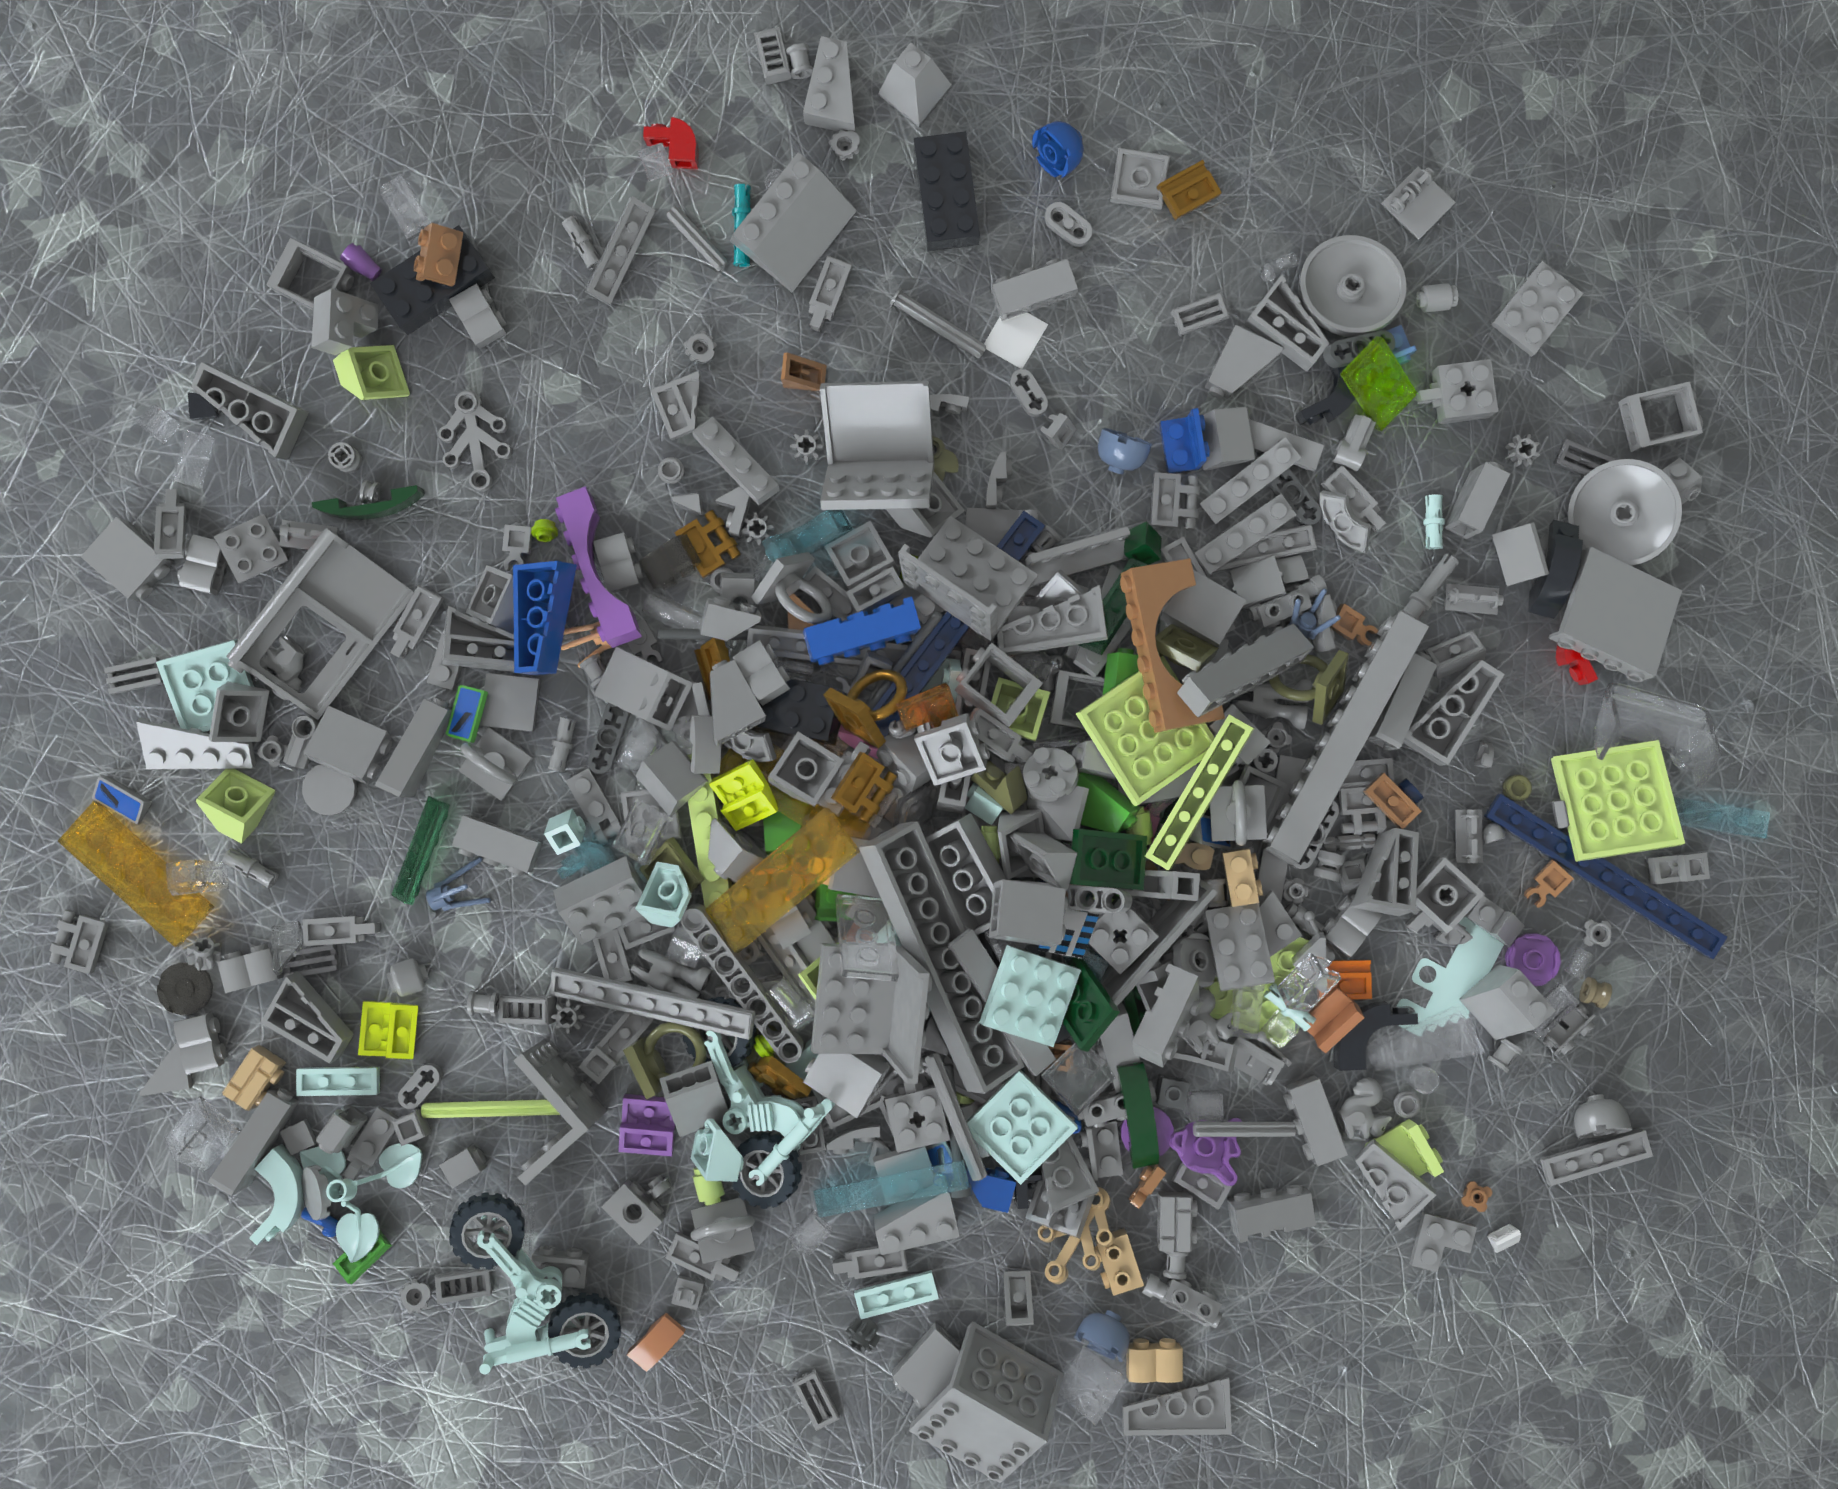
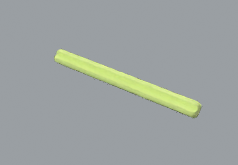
(487, 1109)

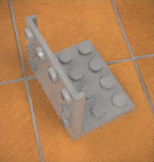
(877, 445)
(968, 577)
(872, 1014)
(566, 1094)
(994, 1407)

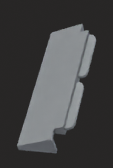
(1170, 924)

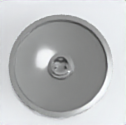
(1352, 285)
(1626, 510)

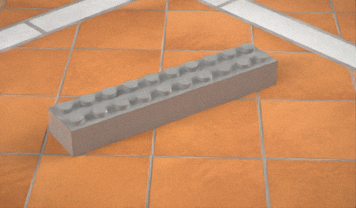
(1345, 738)
(925, 926)

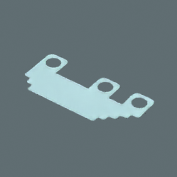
(1465, 969)

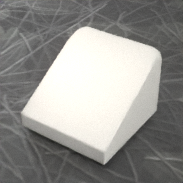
(1504, 1237)

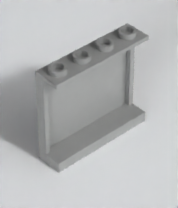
(1618, 616)

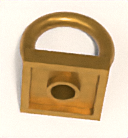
(856, 715)

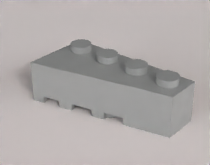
(258, 412)
(1450, 716)

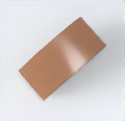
(656, 1342)

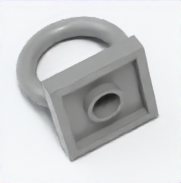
(784, 580)
(494, 763)
(1238, 813)
(723, 1230)

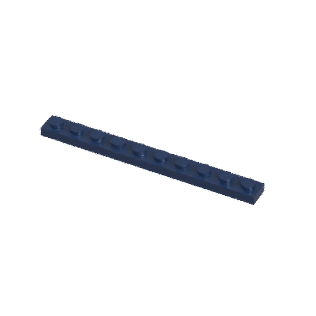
(950, 629)
(1606, 877)

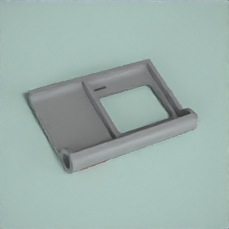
(342, 590)

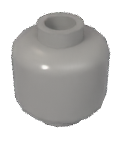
(407, 977)

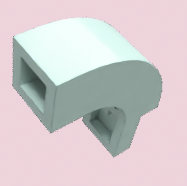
(285, 1178)

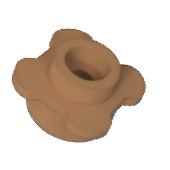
(1470, 1191)

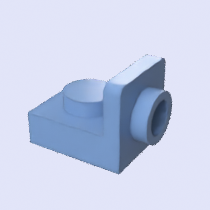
(1402, 347)

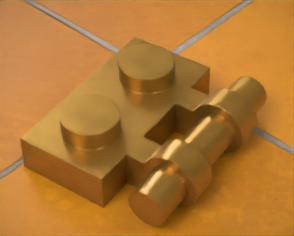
(705, 549)
(857, 784)
(779, 1078)

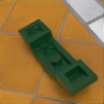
(401, 499)
(1139, 1115)

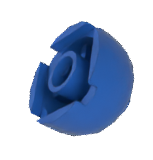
(1058, 147)

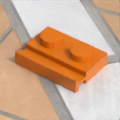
(1355, 976)

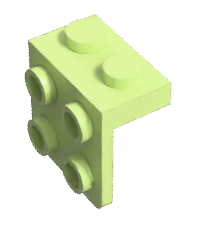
(1410, 1146)

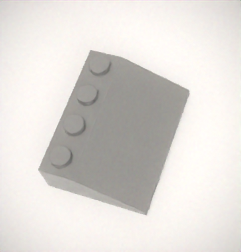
(793, 223)

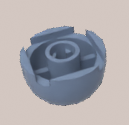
(1122, 451)
(1105, 1334)

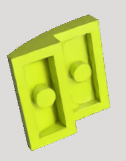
(744, 795)
(388, 1029)

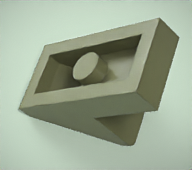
(1004, 789)

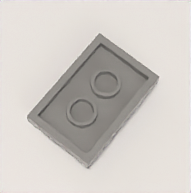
(1537, 308)
(1239, 947)

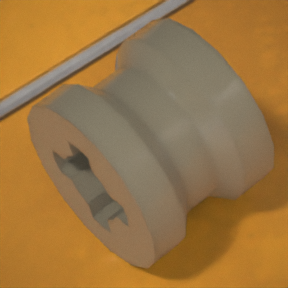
(1595, 992)

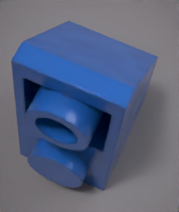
(995, 1189)

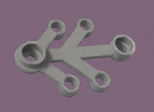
(472, 437)

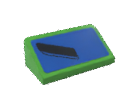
(466, 713)

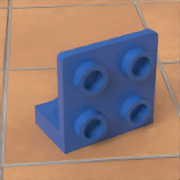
(1184, 443)

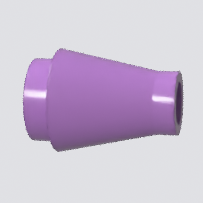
(360, 262)

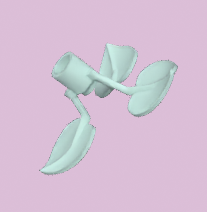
(355, 1231)

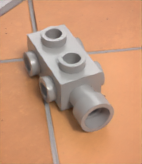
(1279, 608)
(1107, 1107)
(1189, 1300)

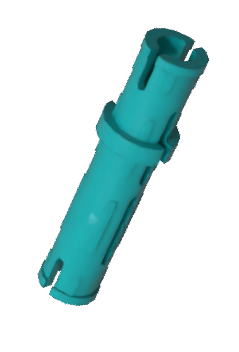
(740, 212)

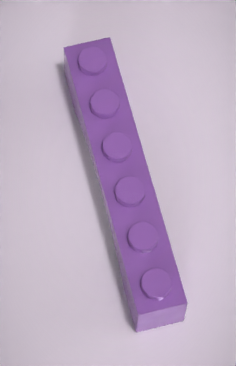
(581, 520)

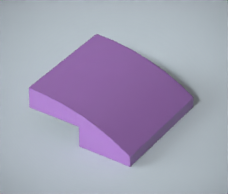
(646, 1126)

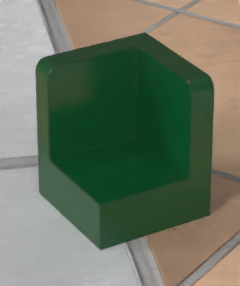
(1143, 544)

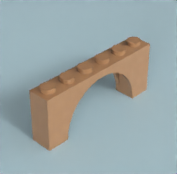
(1146, 594)

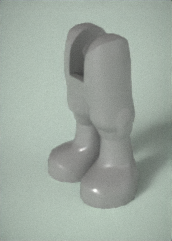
(1266, 707)
(664, 970)

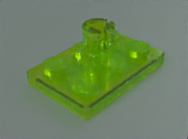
(1379, 383)

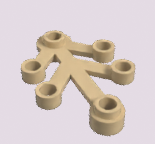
(1086, 1239)

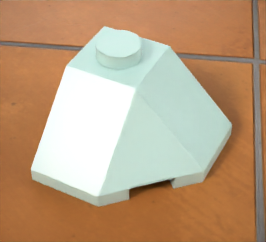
(664, 896)
(716, 1154)

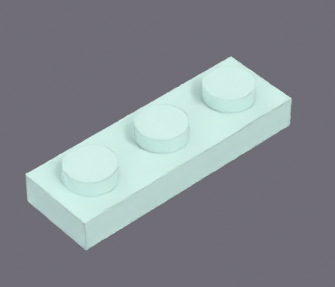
(337, 1081)
(896, 1294)

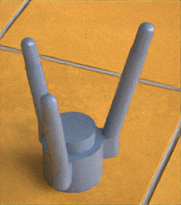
(1307, 621)
(442, 895)

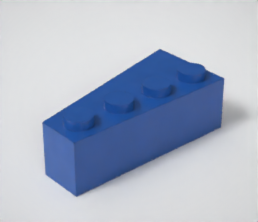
(540, 614)
(861, 632)

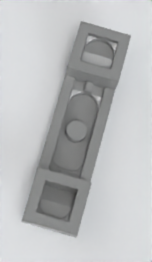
(610, 1049)

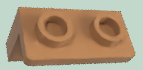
(438, 254)

